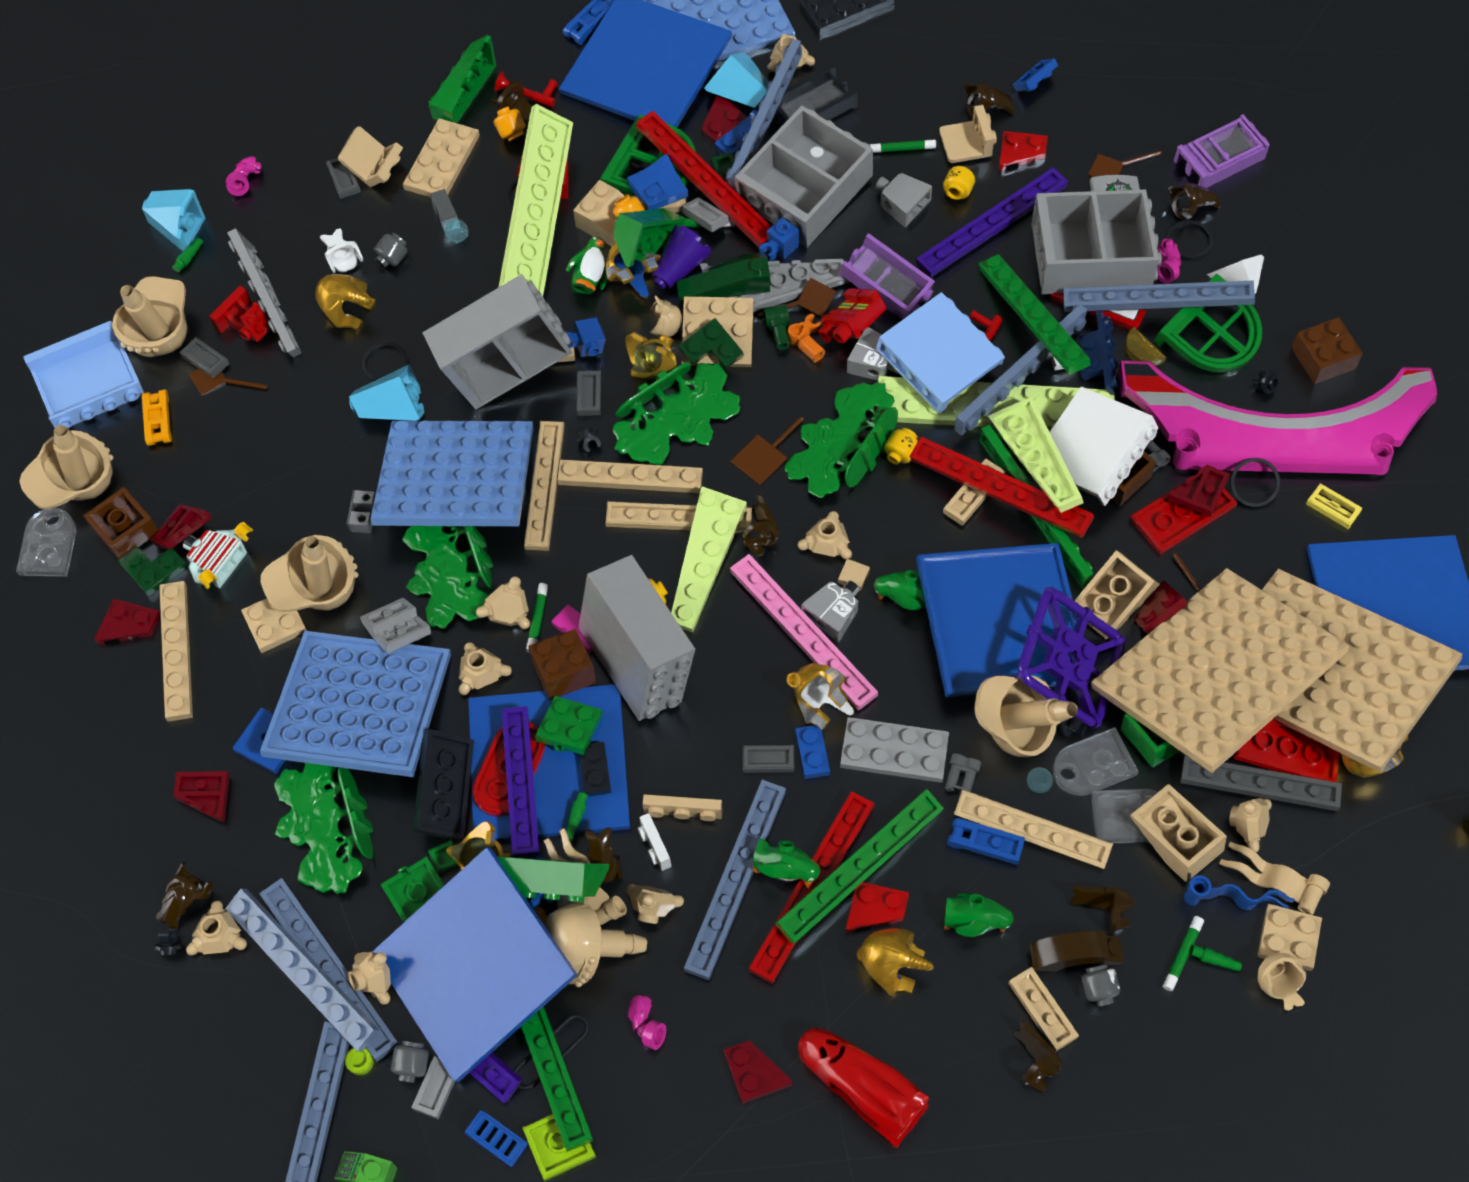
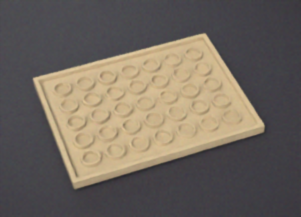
(1219, 669)
(1372, 692)

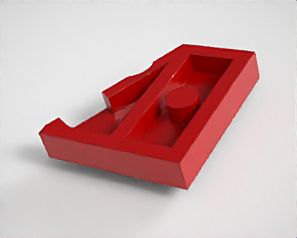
(1021, 148)
(876, 905)

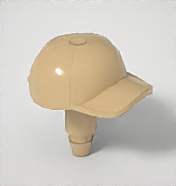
(151, 317)
(67, 469)
(310, 575)
(1018, 716)
(584, 942)

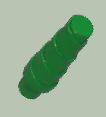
(186, 256)
(576, 813)
(1211, 956)

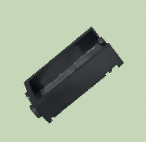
(817, 93)

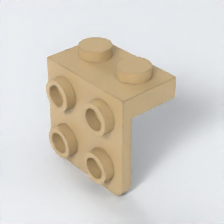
(969, 139)
(368, 157)

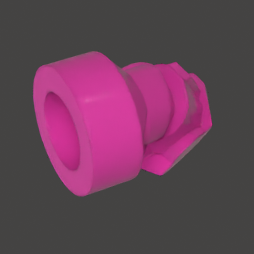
(237, 181)
(1170, 264)
(651, 1033)

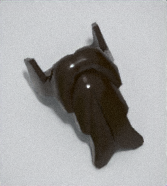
(987, 97)
(515, 101)
(1197, 197)
(765, 526)
(602, 852)
(180, 894)
(1108, 899)
(1046, 1059)

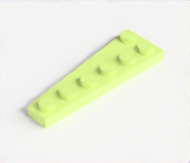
(709, 540)

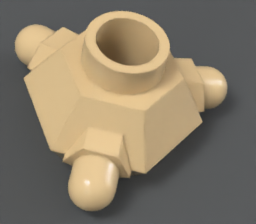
(778, 51)
(827, 538)
(506, 605)
(479, 669)
(1251, 820)
(652, 902)
(216, 933)
(371, 975)

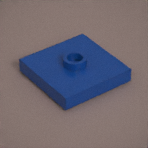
(252, 740)

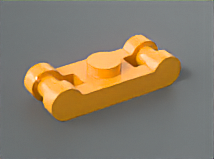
(156, 417)

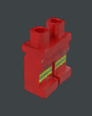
(852, 316)

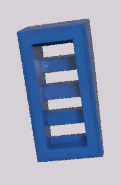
(476, 1124)

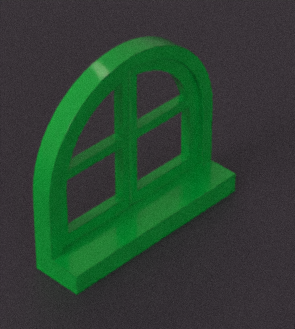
(628, 150)
(1170, 332)

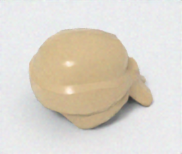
(668, 318)
(1281, 978)

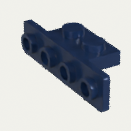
(1099, 348)

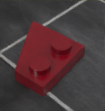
(721, 119)
(1201, 491)
(179, 525)
(1159, 607)
(126, 622)
(203, 791)
(754, 1072)

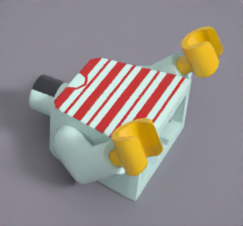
(216, 554)

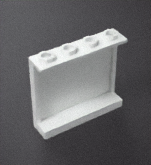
(1101, 441)

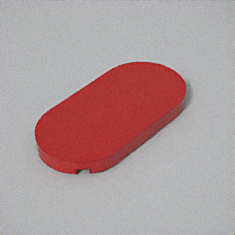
(491, 782)

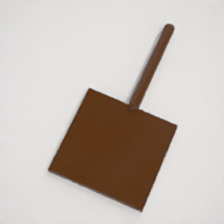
(760, 458)

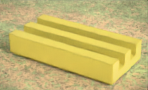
(1332, 508)

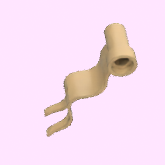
(1282, 878)
(602, 904)

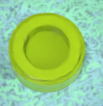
(359, 1061)

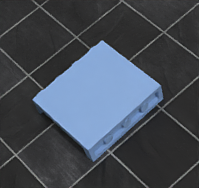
(939, 351)
(84, 376)

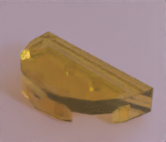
(1142, 349)

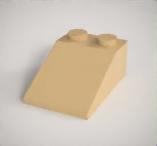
(595, 212)
(1117, 591)
(1179, 832)

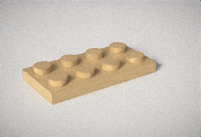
(441, 158)

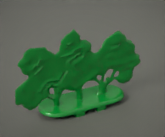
(680, 415)
(834, 439)
(445, 572)
(315, 822)

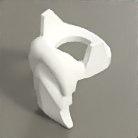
(341, 254)

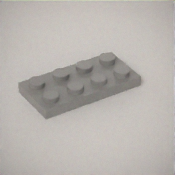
(894, 749)

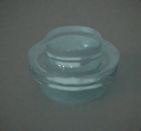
(456, 230)
(1039, 780)

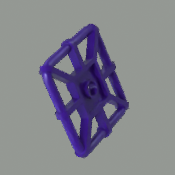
(1067, 641)

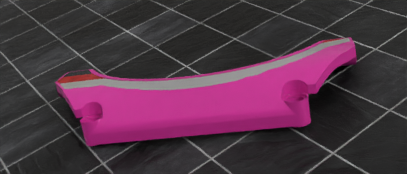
(1332, 441)

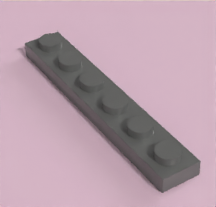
(1264, 784)

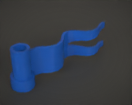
(1200, 888)

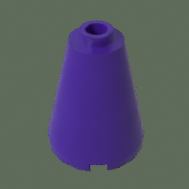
(679, 257)

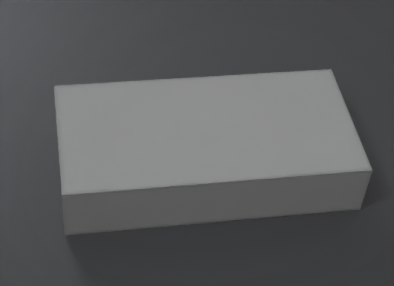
(705, 214)
(433, 1090)

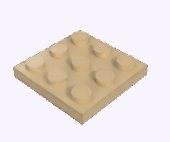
(733, 315)

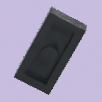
(595, 770)

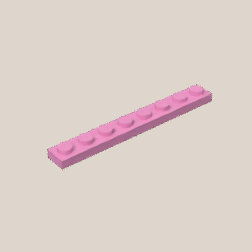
(802, 629)

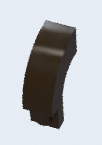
(1076, 949)

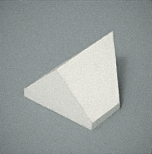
(1244, 270)

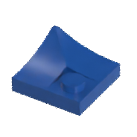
(658, 184)

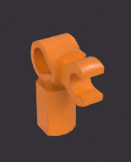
(800, 336)

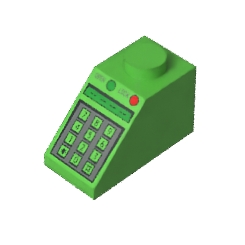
(364, 1168)

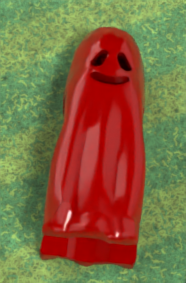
(865, 1083)

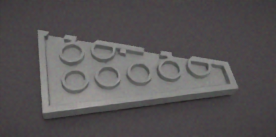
(790, 280)
(262, 286)

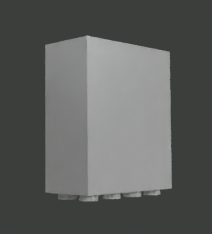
(800, 188)
(1094, 239)
(498, 341)
(635, 637)

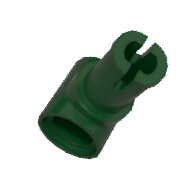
(777, 320)

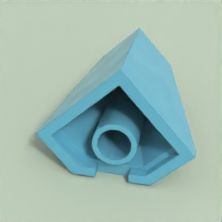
(739, 81)
(175, 215)
(389, 397)

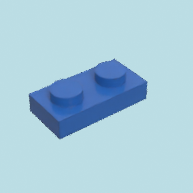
(1037, 73)
(812, 751)

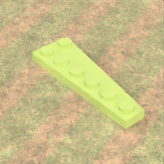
(1033, 445)

